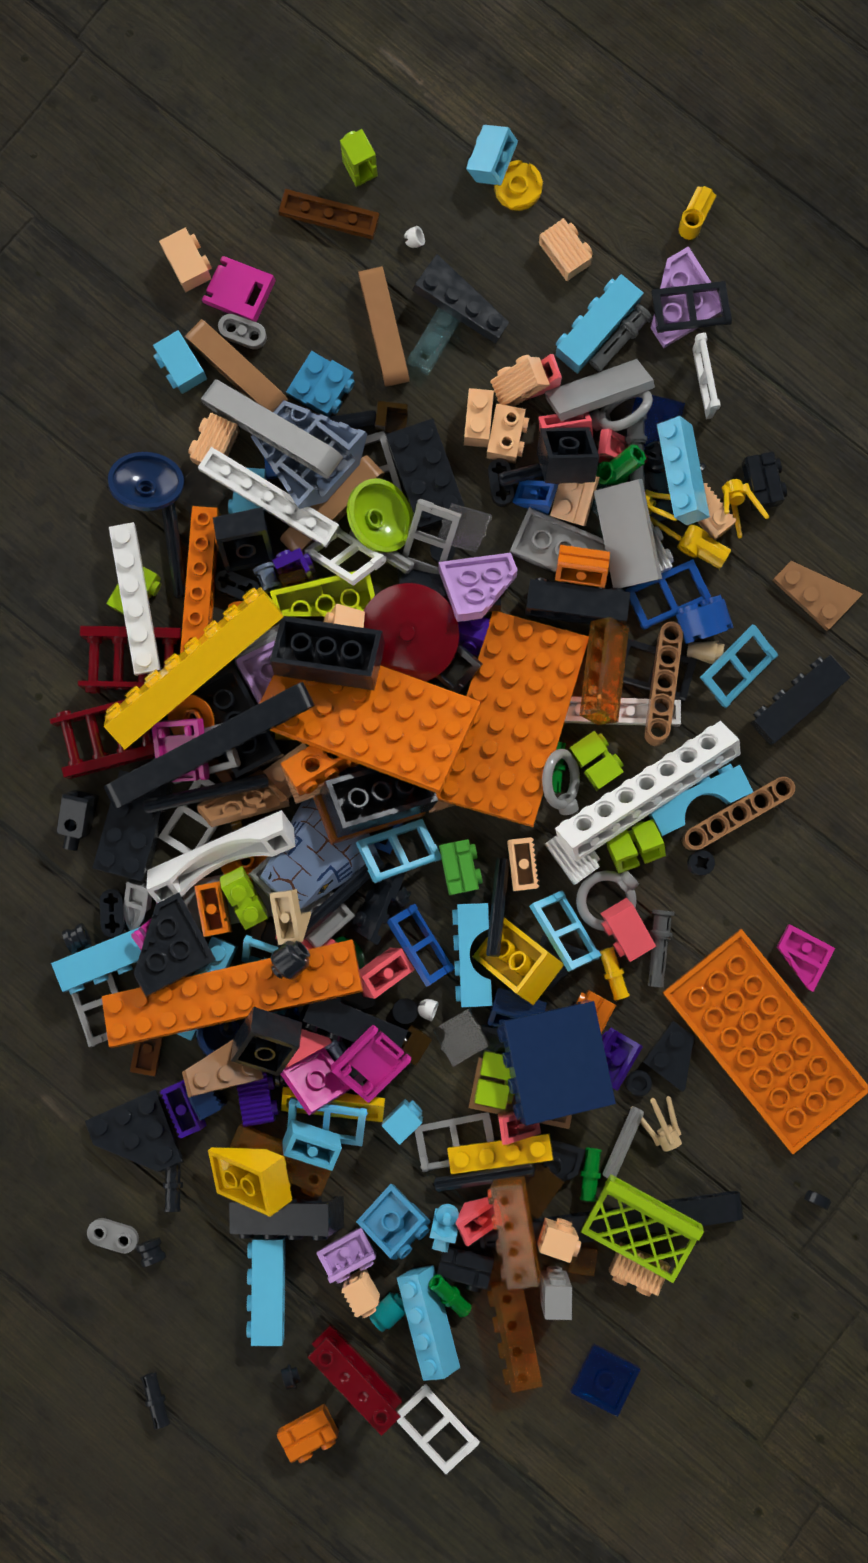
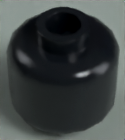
(290, 960)

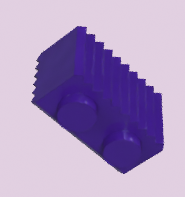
(257, 1101)
(181, 1110)

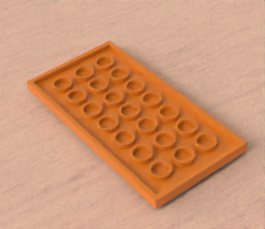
(524, 704)
(396, 729)
(766, 1041)

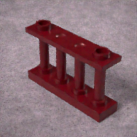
(119, 637)
(101, 760)
(355, 1379)

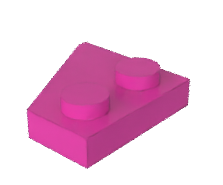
(805, 955)

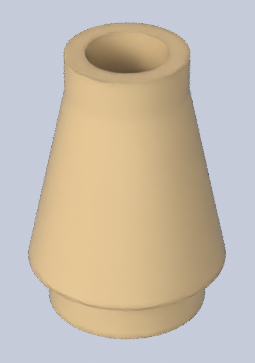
(705, 651)

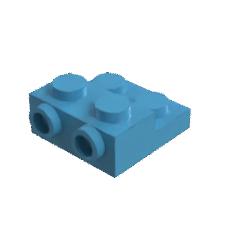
(321, 384)
(394, 1223)

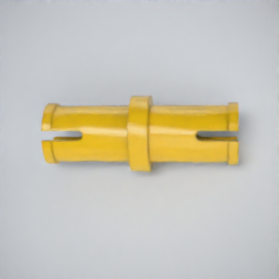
(614, 973)

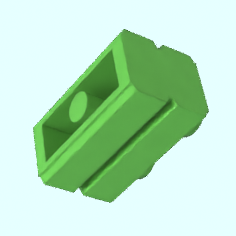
(459, 867)

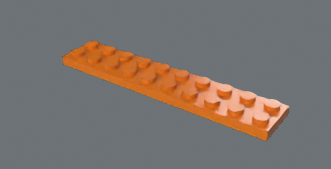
(229, 995)

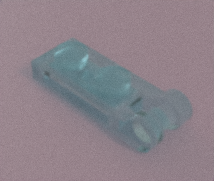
(433, 341)

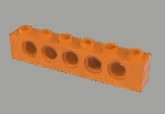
(200, 574)
(307, 782)

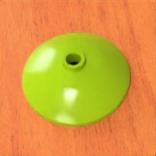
(388, 511)

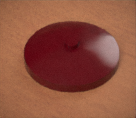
(416, 629)

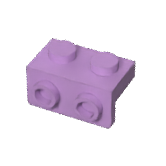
(347, 1255)

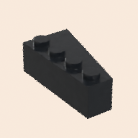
(296, 1219)

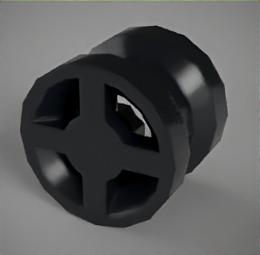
(654, 458)
(696, 865)
(76, 938)
(150, 1252)

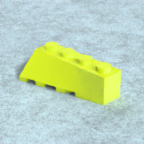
(321, 596)

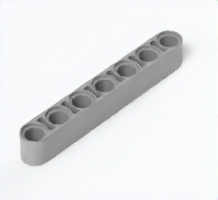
(272, 429)

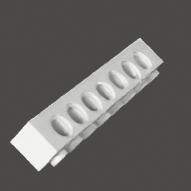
(664, 782)

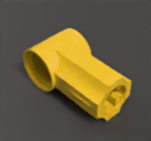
(696, 212)
(699, 544)

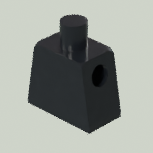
(76, 807)

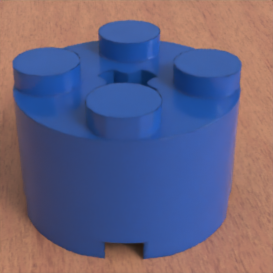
(704, 620)

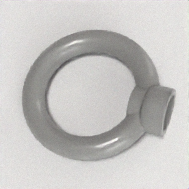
(602, 420)
(566, 802)
(625, 882)

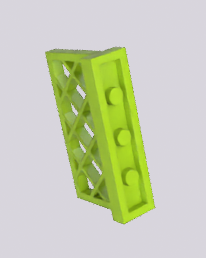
(652, 1208)

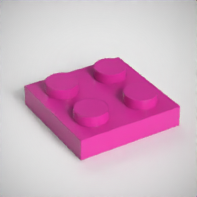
(314, 1082)

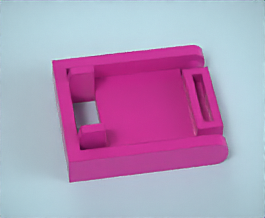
(233, 286)
(165, 742)
(374, 1058)

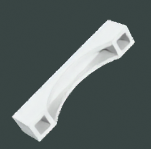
(262, 838)

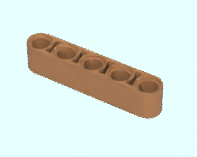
(383, 326)
(234, 366)
(336, 506)
(666, 672)
(749, 809)

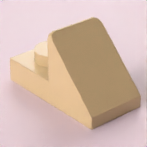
(288, 919)

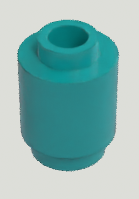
(388, 1312)

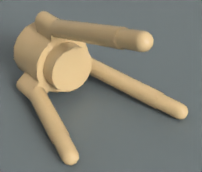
(668, 1135)

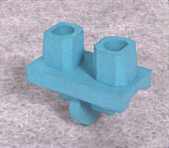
(444, 1227)

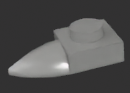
(136, 903)

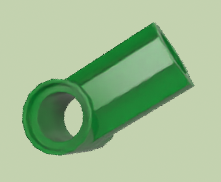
(619, 468)

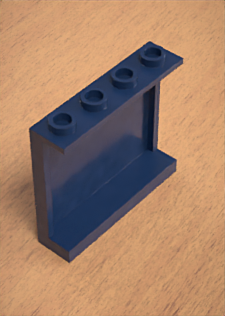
(556, 1063)

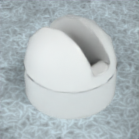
(415, 237)
(428, 1009)

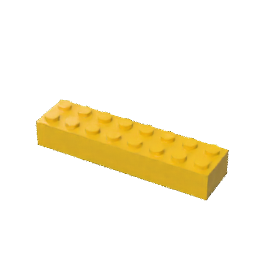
(191, 668)

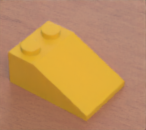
(521, 963)
(251, 1178)

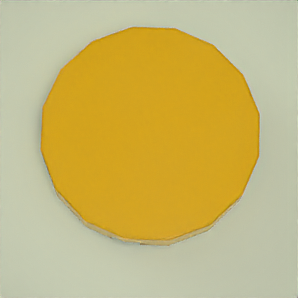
(520, 186)

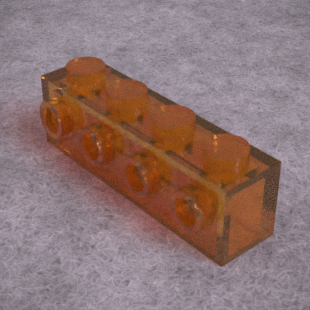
(604, 671)
(305, 1175)
(515, 1233)
(516, 1337)

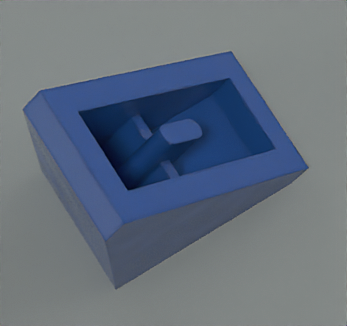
(535, 495)

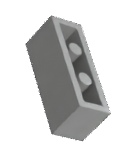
(556, 1294)

